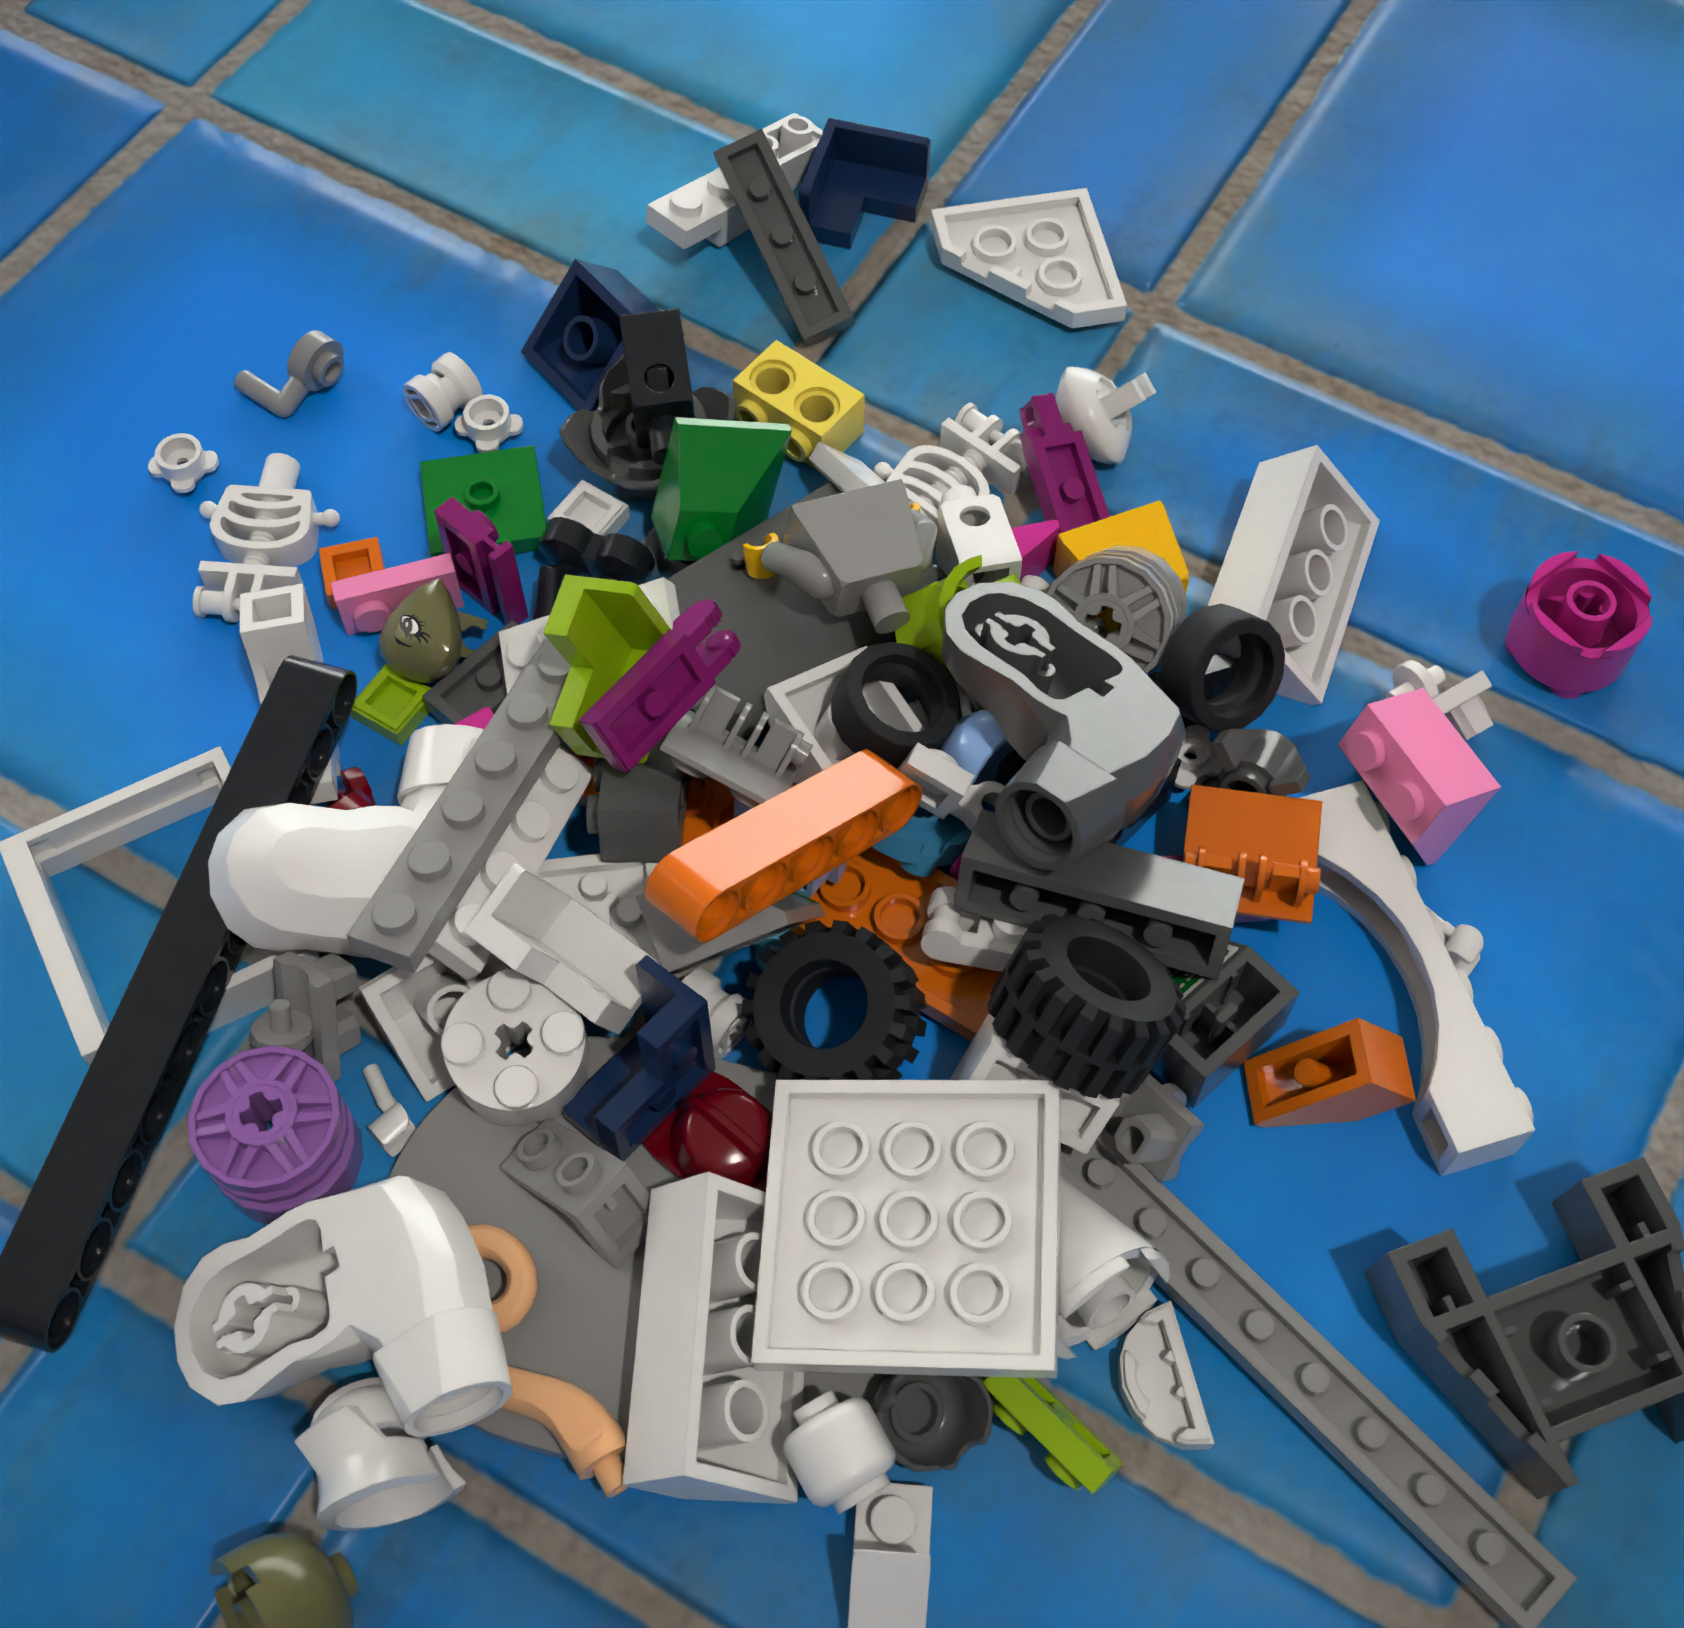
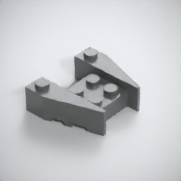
(1558, 1347)

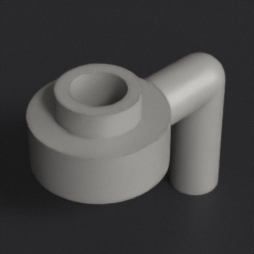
(312, 365)

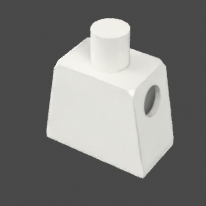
(976, 527)

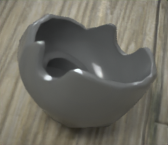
(933, 1418)

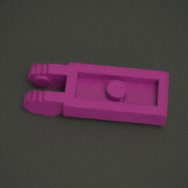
(661, 686)

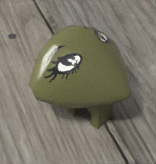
(425, 634)

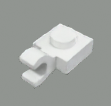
(947, 785)

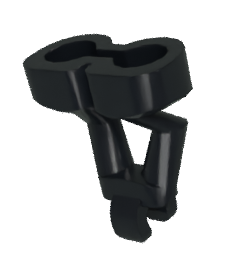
(580, 552)

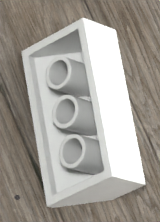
(1298, 564)
(698, 1406)

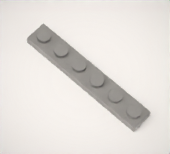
(465, 820)

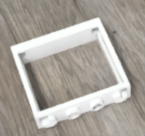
(90, 832)

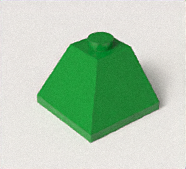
(716, 483)

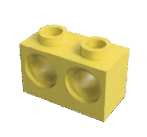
(797, 392)

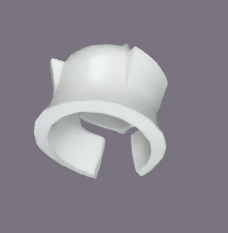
(369, 1465)

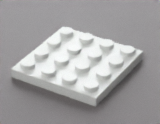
(911, 1229)

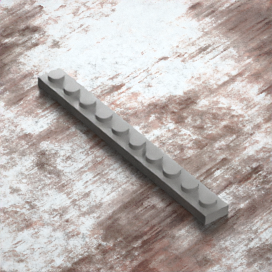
(1328, 1394)

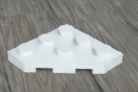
(1037, 252)

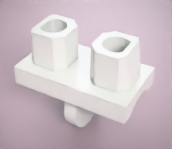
(1459, 703)

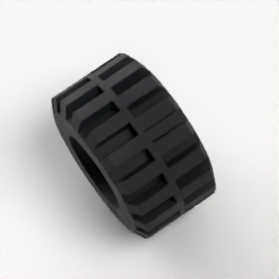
(796, 974)
(1086, 1006)

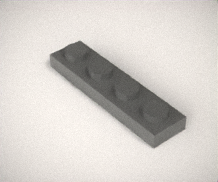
(784, 238)

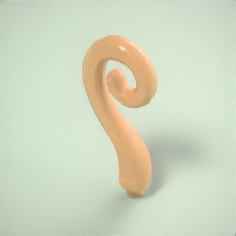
(573, 1416)

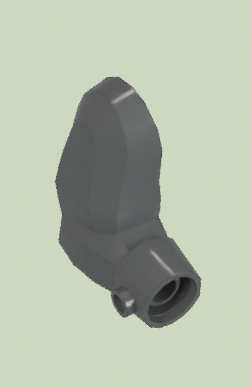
(1072, 708)

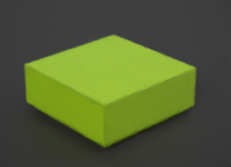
(391, 705)

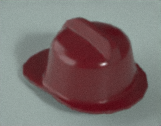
(716, 1132)

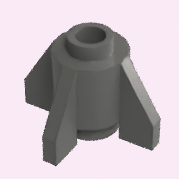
(1258, 763)

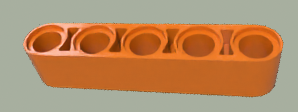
(782, 845)

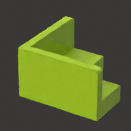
(601, 634)

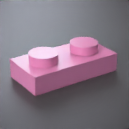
(371, 597)

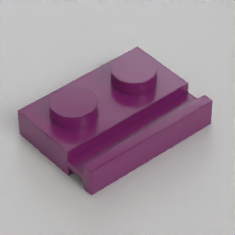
(481, 566)

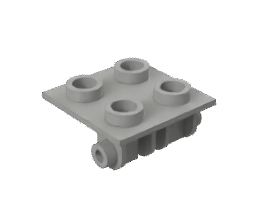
(753, 773)

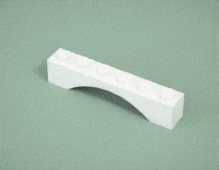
(1464, 1095)

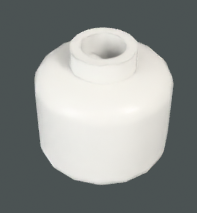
(839, 1451)

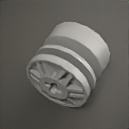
(1140, 590)

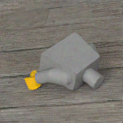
(852, 552)

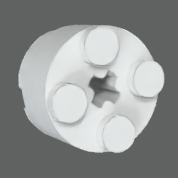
(515, 1087)

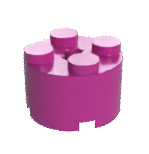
(1579, 623)

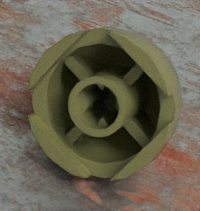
(284, 1584)

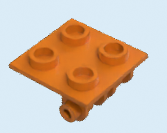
(1260, 839)

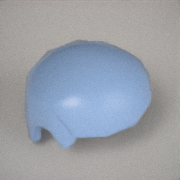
(978, 745)

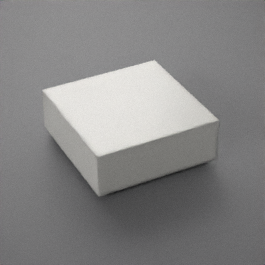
(593, 509)

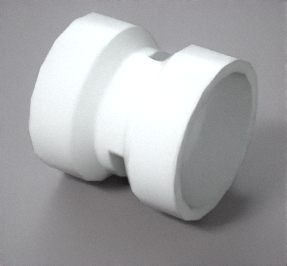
(442, 391)
(724, 1011)

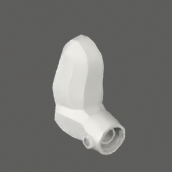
(307, 872)
(347, 1283)

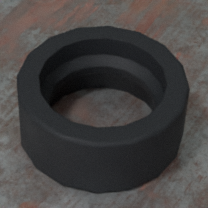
(910, 670)
(1255, 678)

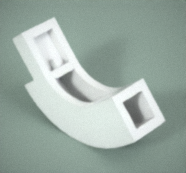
(276, 626)

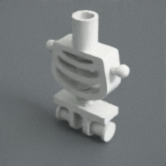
(961, 459)
(263, 535)

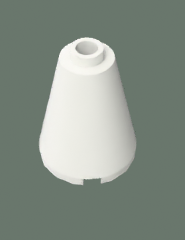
(1101, 1273)

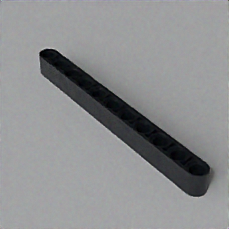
(158, 1026)

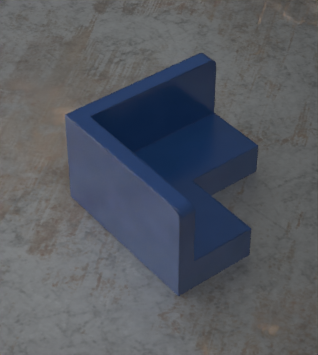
(859, 173)
(652, 1070)

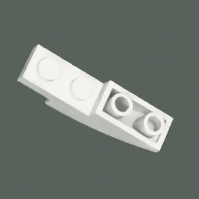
(706, 204)

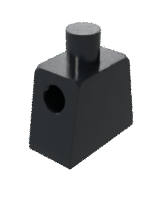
(656, 393)

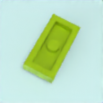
(1073, 1448)

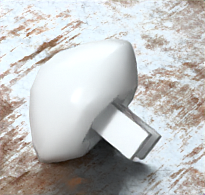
(1101, 410)

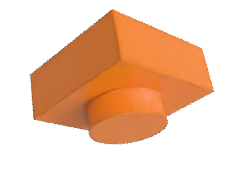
(349, 561)

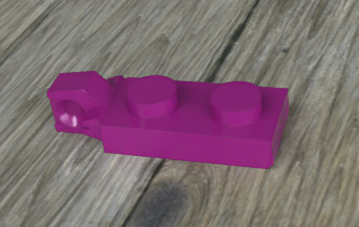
(1060, 466)

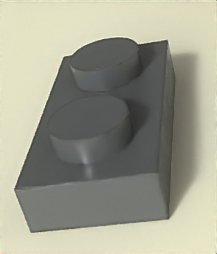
(471, 685)

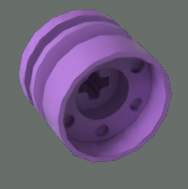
(302, 1158)

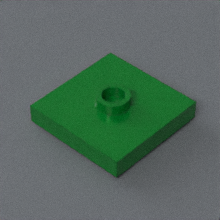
(498, 484)

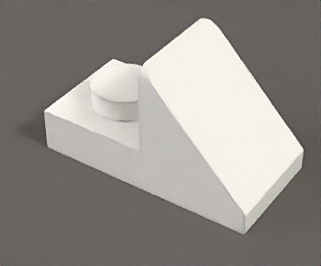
(891, 1558)

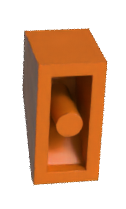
(1330, 1077)

